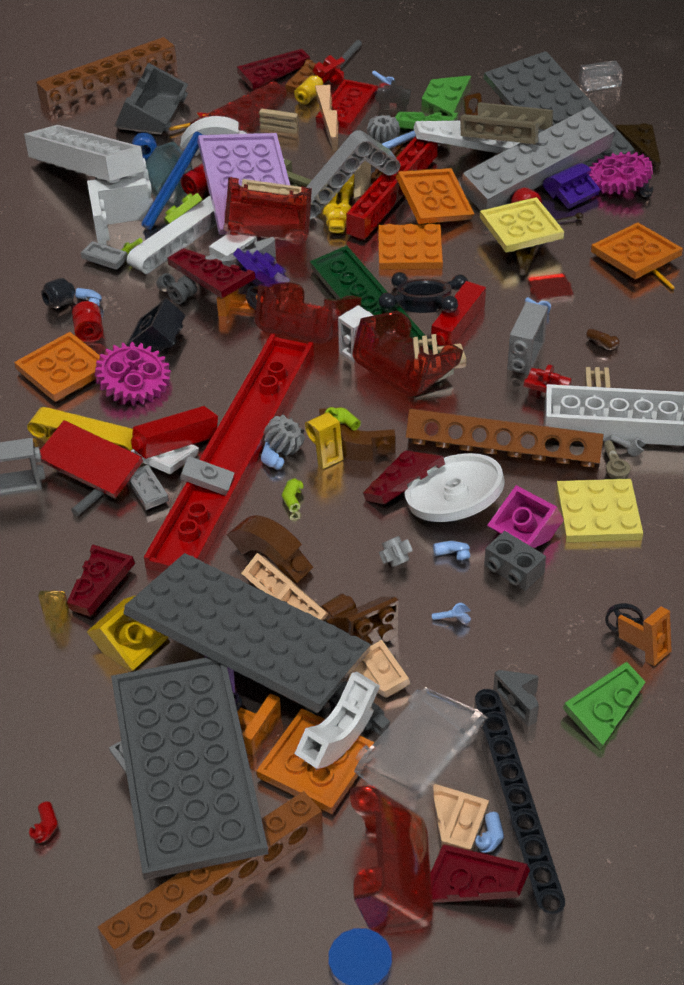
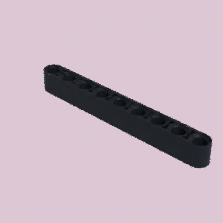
(520, 815)

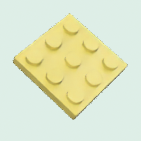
(521, 224)
(599, 510)

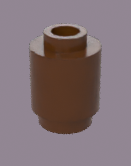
(338, 606)

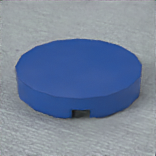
(360, 958)

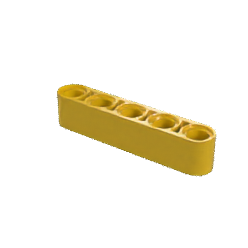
(48, 420)

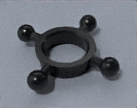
(422, 294)

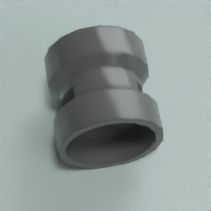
(182, 289)

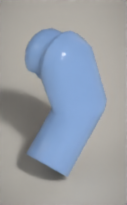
(271, 458)
(493, 836)

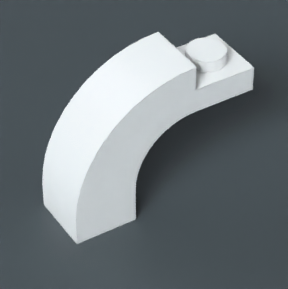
(210, 126)
(336, 734)

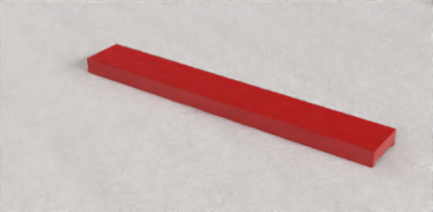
(234, 447)

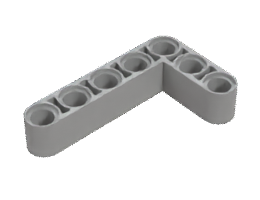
(343, 164)

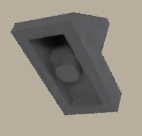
(517, 692)

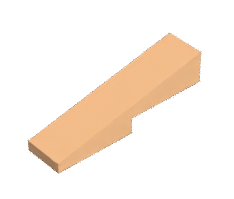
(329, 116)
(275, 583)

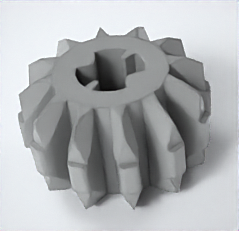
(383, 128)
(284, 435)

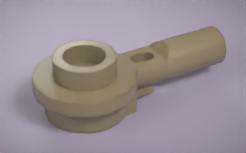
(616, 467)

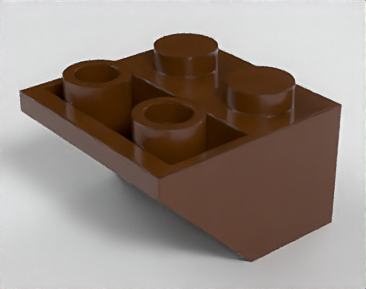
(372, 621)

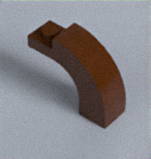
(362, 445)
(275, 542)

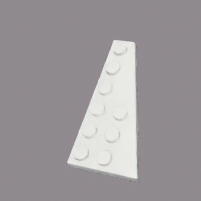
(450, 133)

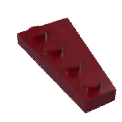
(271, 68)
(210, 273)

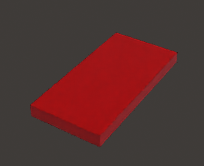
(350, 102)
(90, 458)

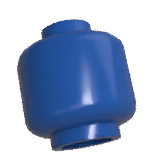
(146, 142)

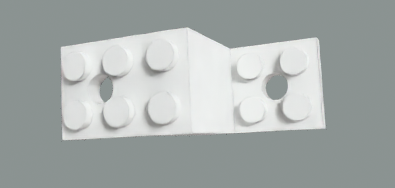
(119, 201)

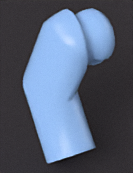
(88, 294)
(450, 547)

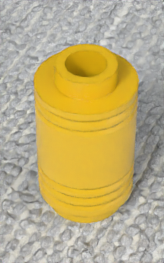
(307, 90)

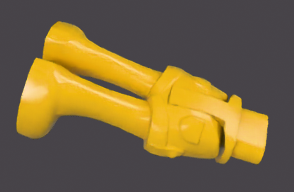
(336, 213)

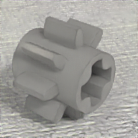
(395, 551)

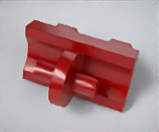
(330, 70)
(539, 378)

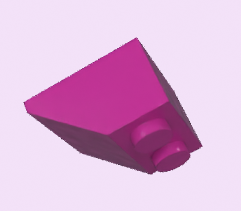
(527, 517)

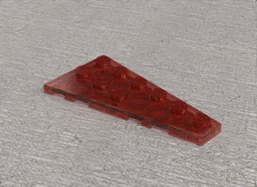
(247, 107)

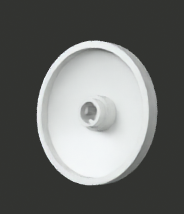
(456, 489)

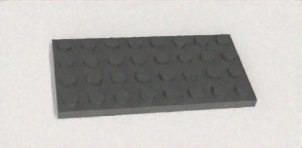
(545, 85)
(249, 631)
(187, 768)

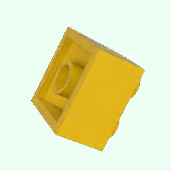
(125, 638)

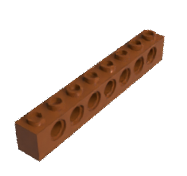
(105, 72)
(420, 419)
(196, 890)

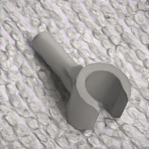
(634, 448)

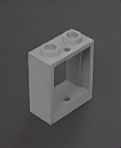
(527, 338)
(22, 480)

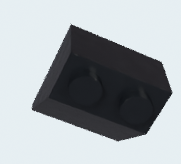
(158, 327)

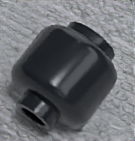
(58, 293)

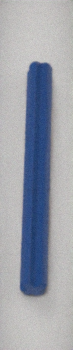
(171, 182)

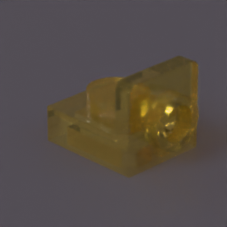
(56, 609)

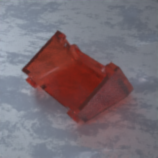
(266, 213)
(283, 312)
(388, 352)
(398, 890)

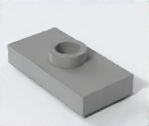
(104, 255)
(207, 475)
(148, 488)

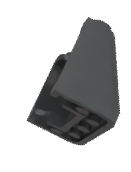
(152, 102)

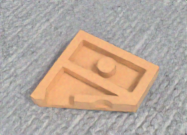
(383, 670)
(458, 816)

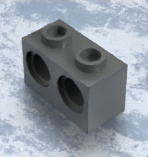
(515, 560)

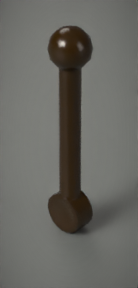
(579, 216)

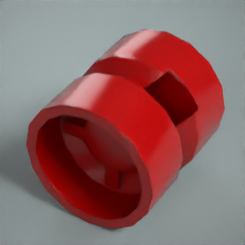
(194, 181)
(87, 321)

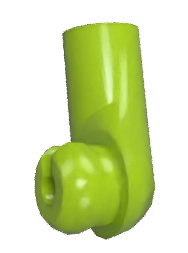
(344, 417)
(289, 492)

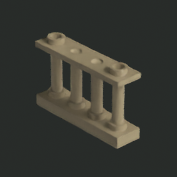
(506, 123)

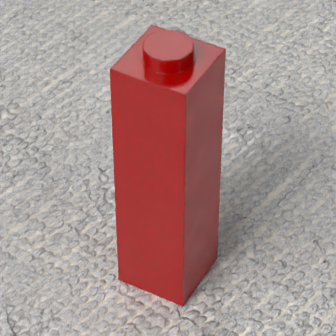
(451, 326)
(174, 432)

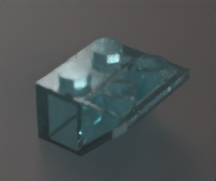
(162, 163)

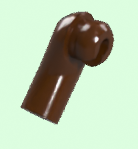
(603, 339)

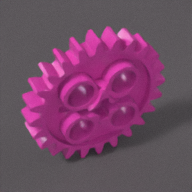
(621, 172)
(132, 373)

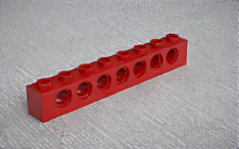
(386, 190)

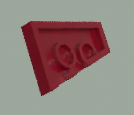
(402, 471)
(98, 579)
(475, 876)

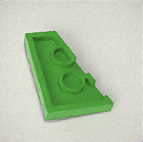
(408, 119)
(604, 703)

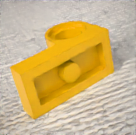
(326, 435)

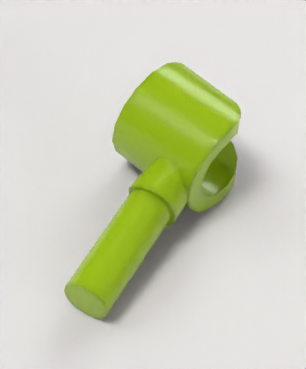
(129, 246)

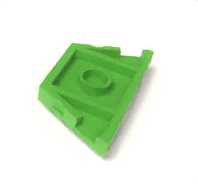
(446, 94)

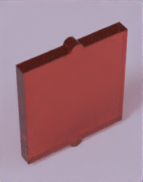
(550, 287)

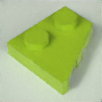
(188, 203)

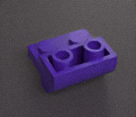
(572, 185)
(263, 264)

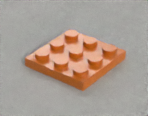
(435, 195)
(410, 247)
(636, 250)
(60, 366)
(294, 775)

